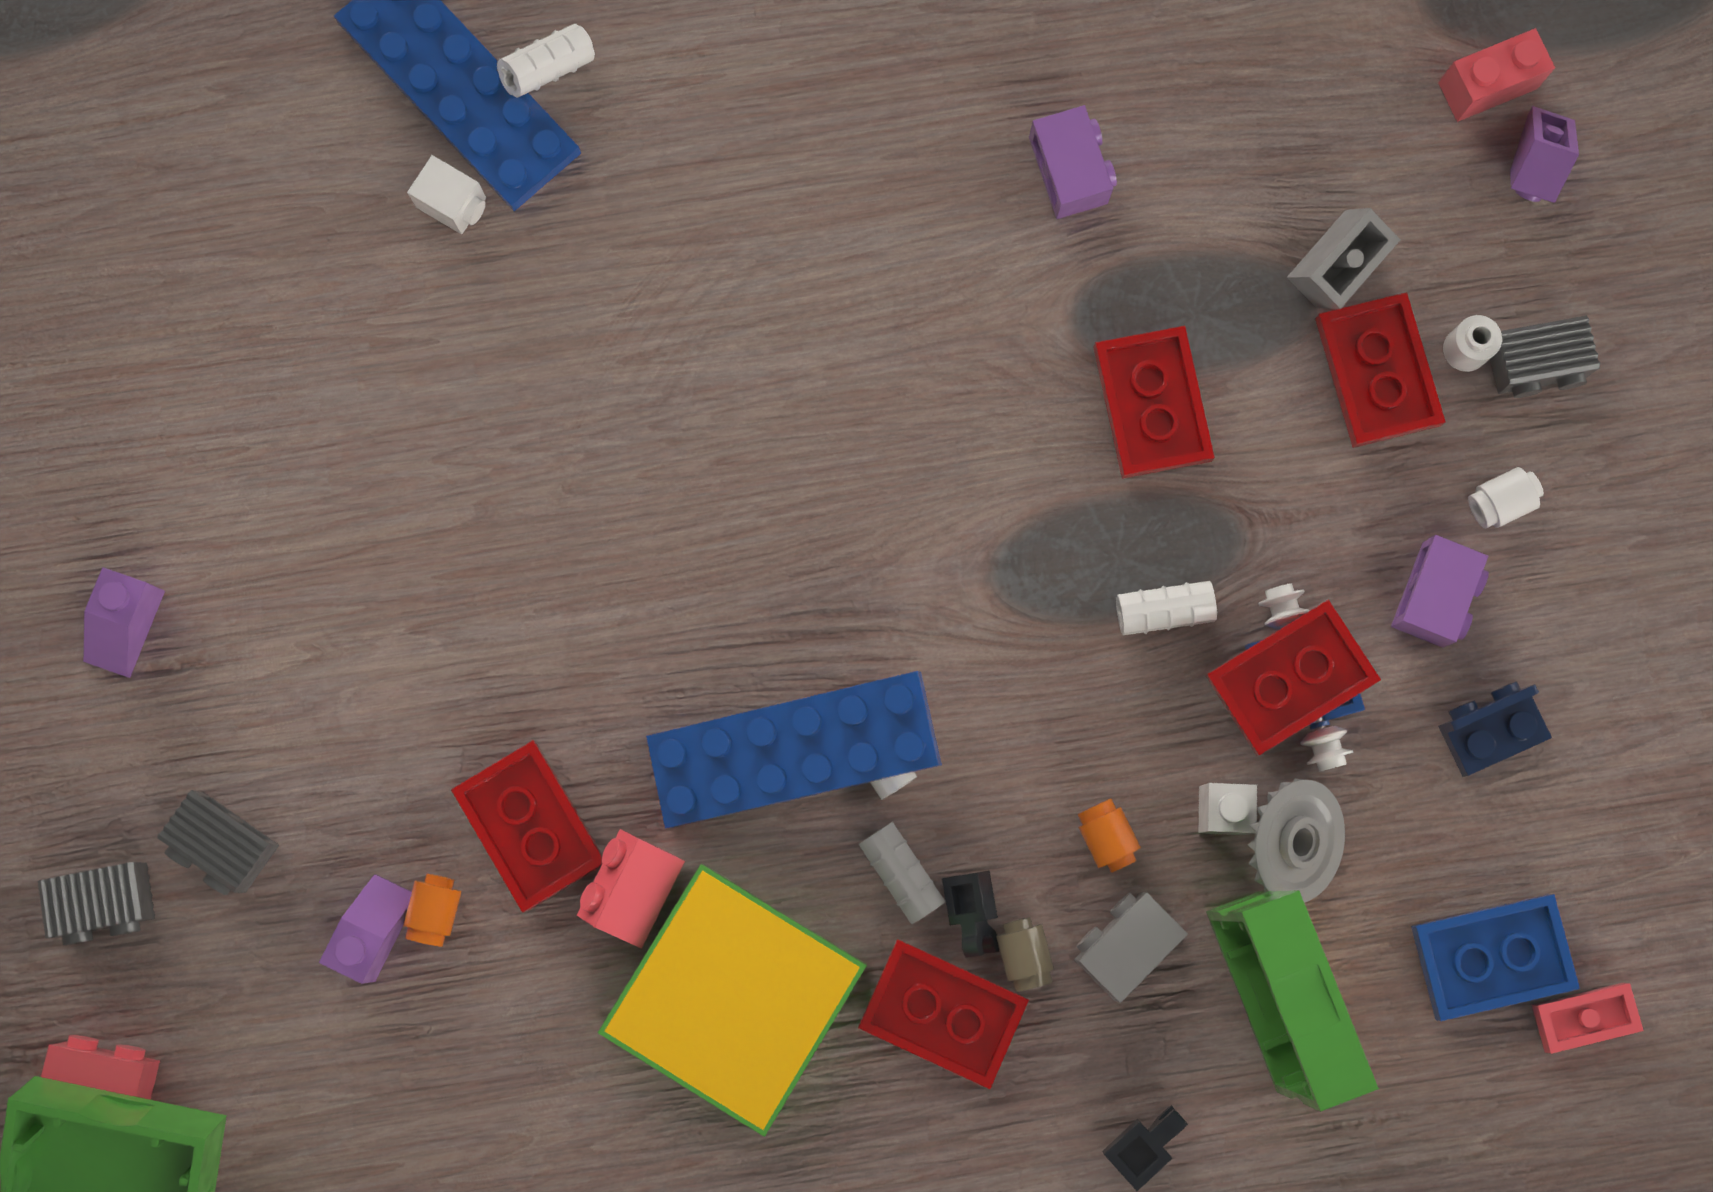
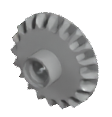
(1298, 839)

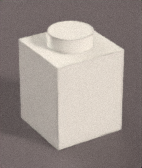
(448, 195)
(1227, 808)

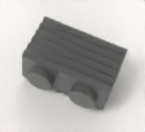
(1545, 355)
(217, 843)
(96, 900)

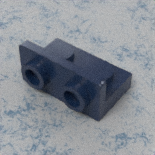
(1494, 730)

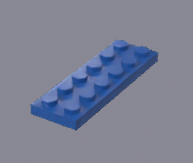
(461, 93)
(794, 750)

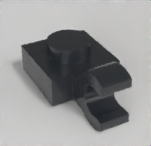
(971, 904)
(1140, 1151)

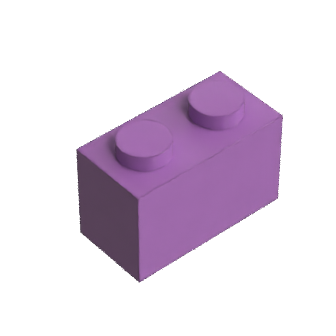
(1072, 161)
(1441, 592)

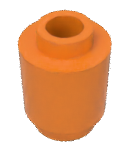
(1108, 835)
(431, 910)

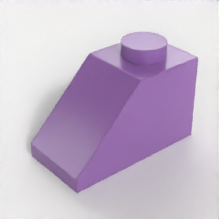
(1544, 155)
(118, 621)
(368, 931)

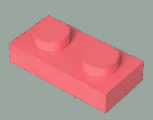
(1587, 1018)

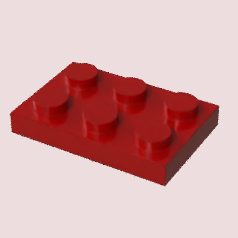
(1380, 370)
(1153, 402)
(1293, 677)
(528, 826)
(943, 1014)

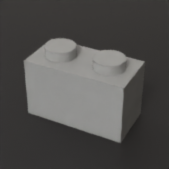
(1343, 258)
(1129, 945)

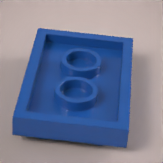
(1495, 957)

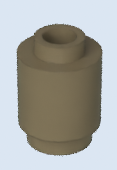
(1025, 954)

